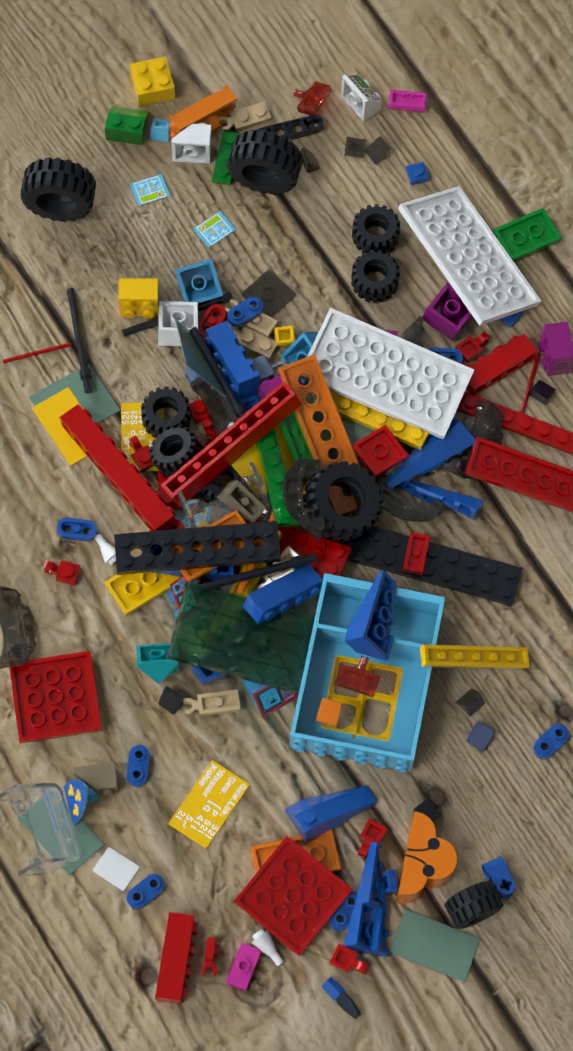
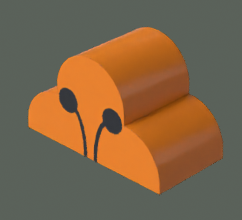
(427, 860)

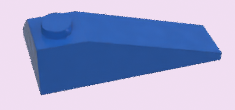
(372, 623)
(323, 812)

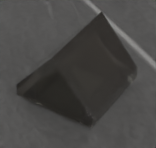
(471, 702)

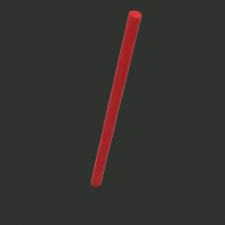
(37, 352)
(530, 382)

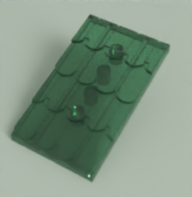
(224, 638)

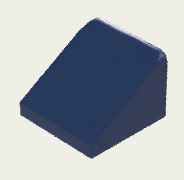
(480, 736)

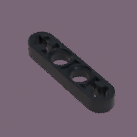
(287, 127)

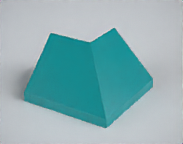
(154, 661)

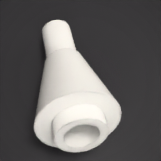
(107, 550)
(265, 943)

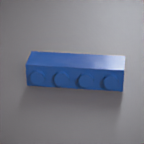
(283, 594)

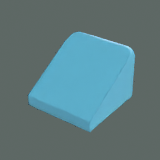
(160, 130)

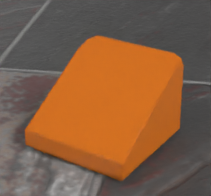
(329, 712)

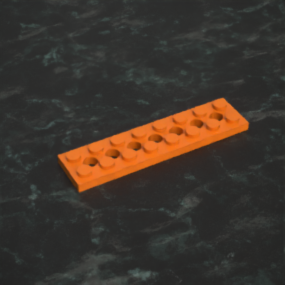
(332, 422)

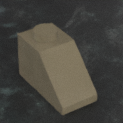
(238, 498)
(99, 778)

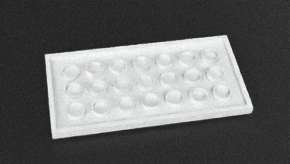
(469, 255)
(389, 373)

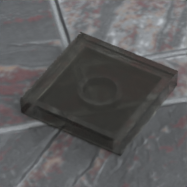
(271, 292)

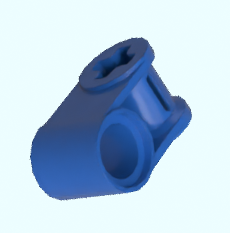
(498, 873)

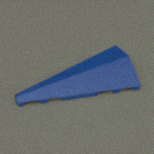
(433, 454)
(461, 503)
(367, 924)

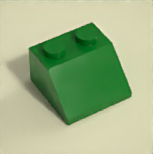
(126, 125)

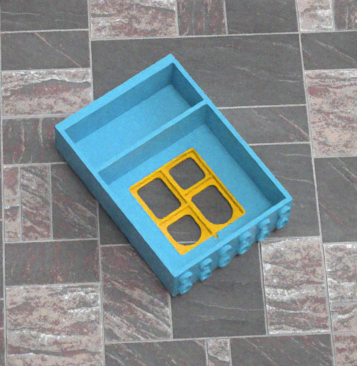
(415, 624)

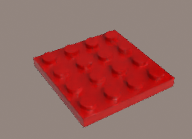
(55, 697)
(292, 895)

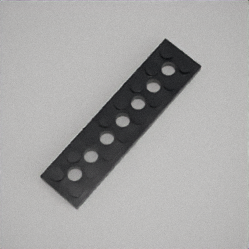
(200, 535)

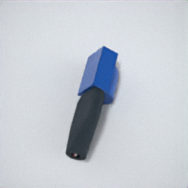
(337, 993)

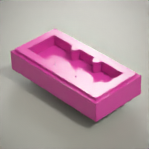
(407, 100)
(243, 967)

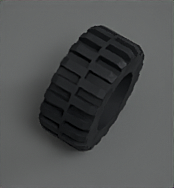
(265, 162)
(58, 189)
(359, 485)

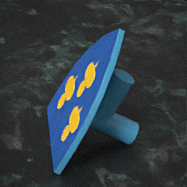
(77, 797)

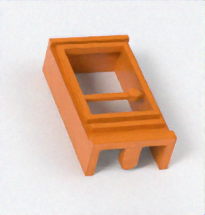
(204, 111)

